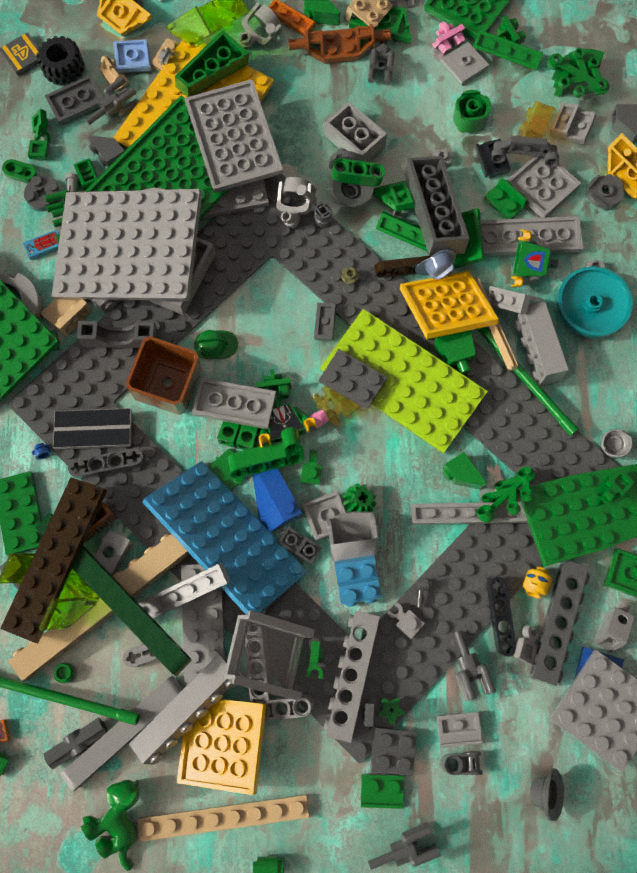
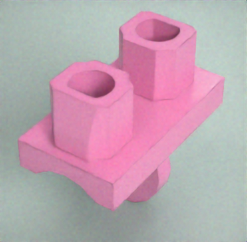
(447, 35)

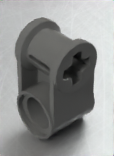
(466, 763)

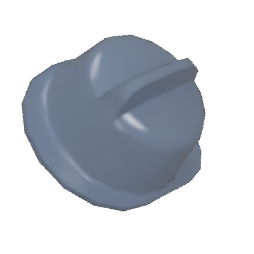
(438, 265)

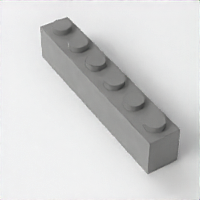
(182, 712)

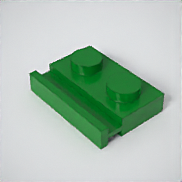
(382, 791)

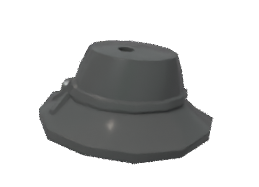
(359, 193)
(548, 794)

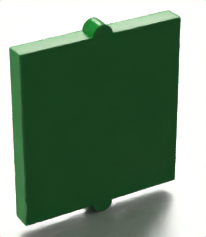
(221, 470)

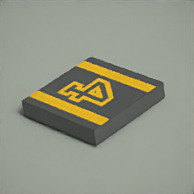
(21, 53)

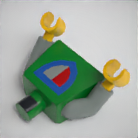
(531, 260)

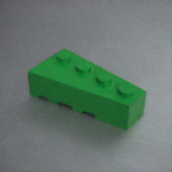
(211, 65)

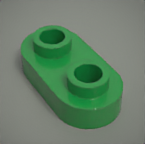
(21, 171)

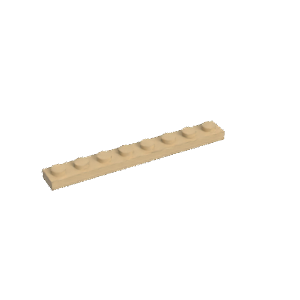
(223, 817)

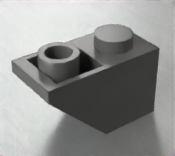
(625, 121)
(106, 148)

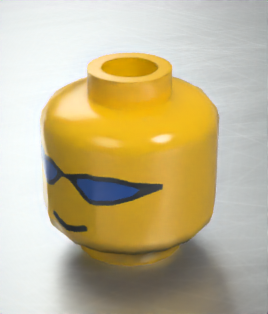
(537, 582)

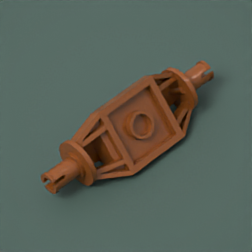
(340, 44)

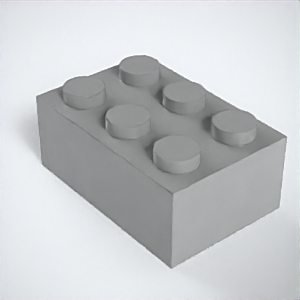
(355, 132)

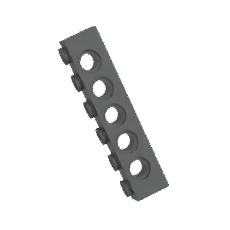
(550, 629)

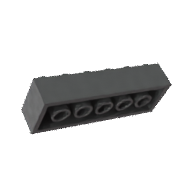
(436, 205)

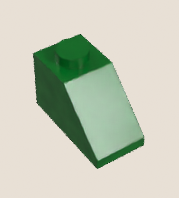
(322, 12)
(463, 472)

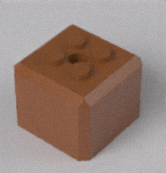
(160, 361)

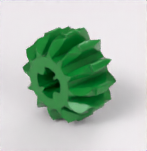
(360, 492)

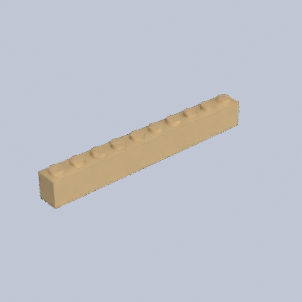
(135, 579)

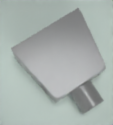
(615, 628)

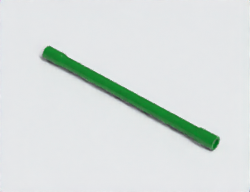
(564, 421)
(121, 715)

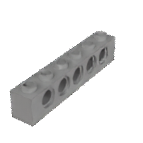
(345, 730)

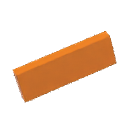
(292, 18)

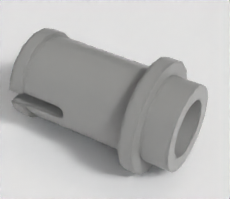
(72, 182)

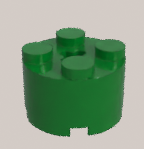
(471, 111)

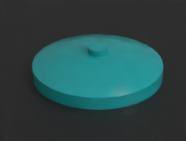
(594, 302)

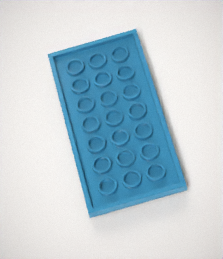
(222, 530)

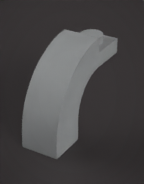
(29, 294)

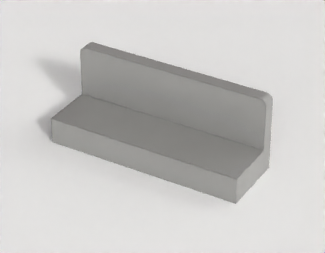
(510, 300)

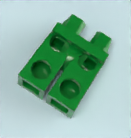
(237, 435)

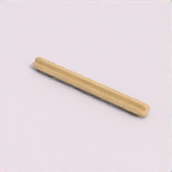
(499, 336)

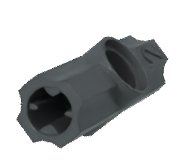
(75, 743)

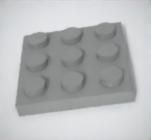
(543, 185)

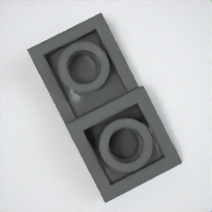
(299, 545)

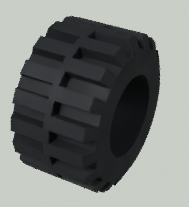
(59, 49)

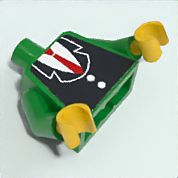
(285, 417)

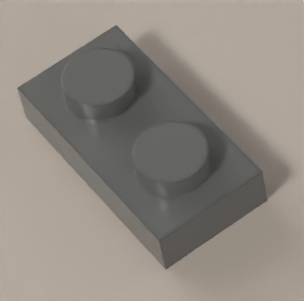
(325, 321)

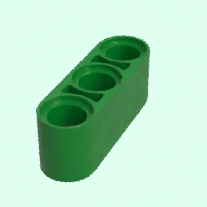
(366, 169)

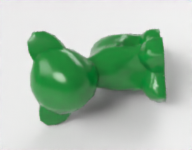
(121, 798)

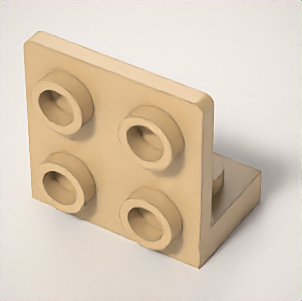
(368, 11)
(66, 313)

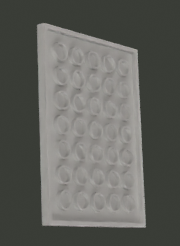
(127, 245)

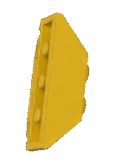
(623, 163)

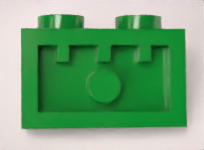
(506, 199)

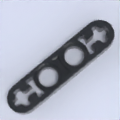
(505, 615)

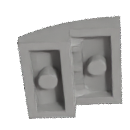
(573, 123)

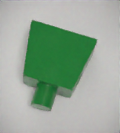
(456, 350)

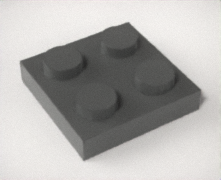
(393, 751)

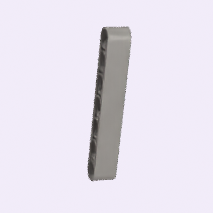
(119, 735)

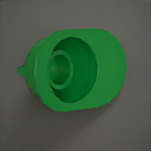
(215, 344)

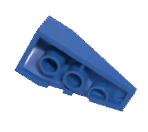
(274, 500)

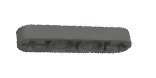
(106, 463)

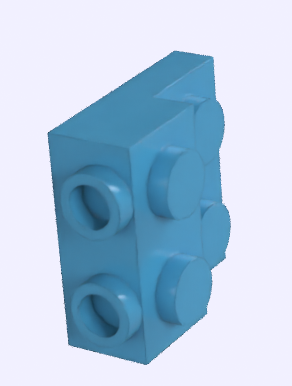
(357, 580)

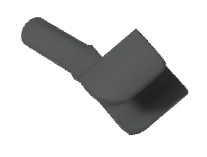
(422, 584)

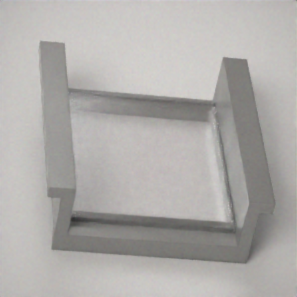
(266, 654)

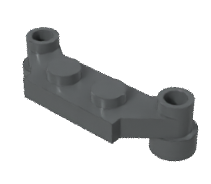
(526, 146)

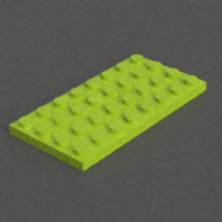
(419, 387)

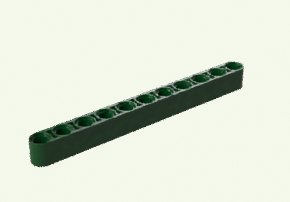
(127, 609)

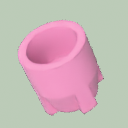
(320, 418)

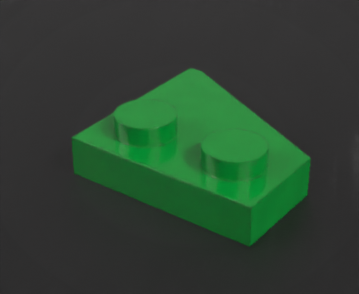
(395, 196)

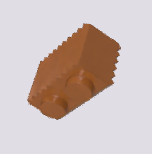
(102, 519)

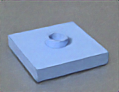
(131, 56)

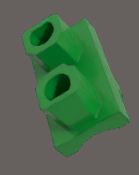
(508, 30)
(276, 383)

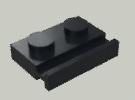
(489, 168)

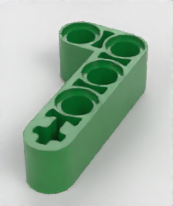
(267, 458)

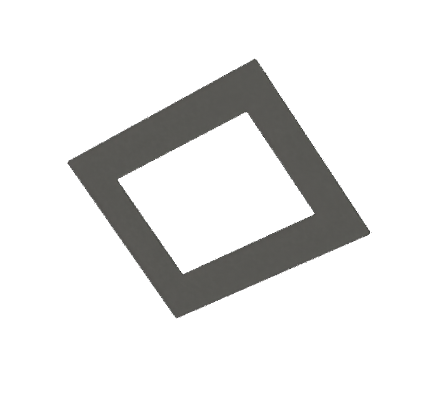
(507, 422)

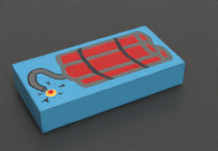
(42, 245)

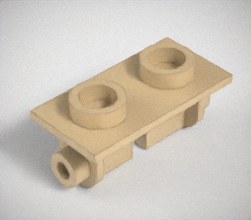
(108, 69)

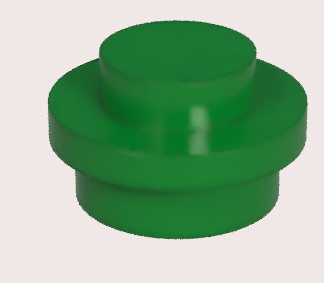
(64, 672)

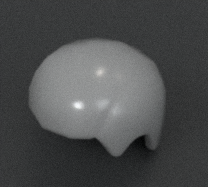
(616, 443)

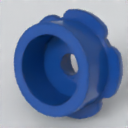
(41, 451)

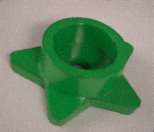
(391, 716)

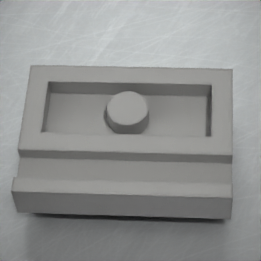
(459, 729)

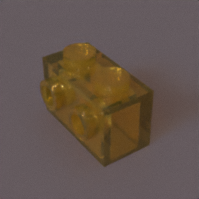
(537, 121)

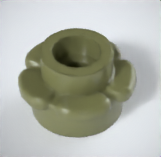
(350, 279)

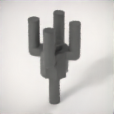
(382, 59)
(113, 102)
(471, 671)
(408, 850)

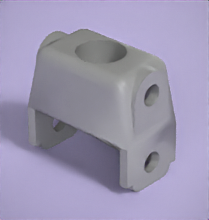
(352, 535)

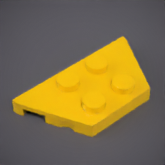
(123, 15)

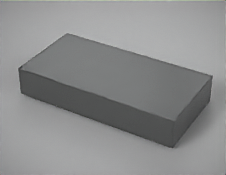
(368, 715)

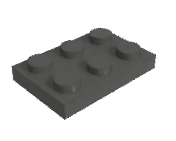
(75, 99)
(352, 379)

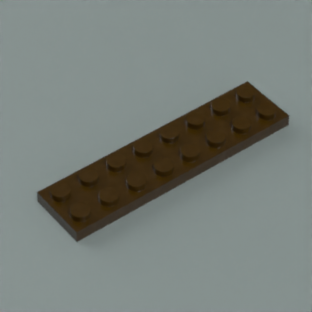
(54, 558)

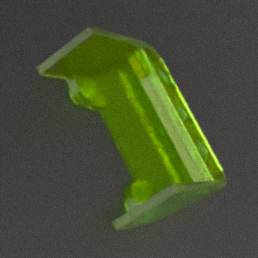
(206, 20)
(73, 603)

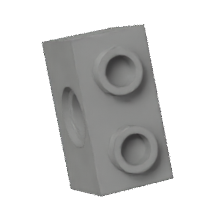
(121, 549)

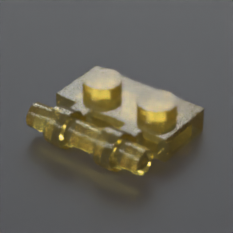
(342, 405)

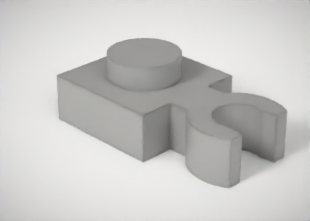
(408, 622)
(525, 648)

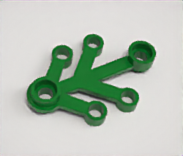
(581, 74)
(524, 478)

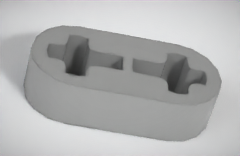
(141, 660)

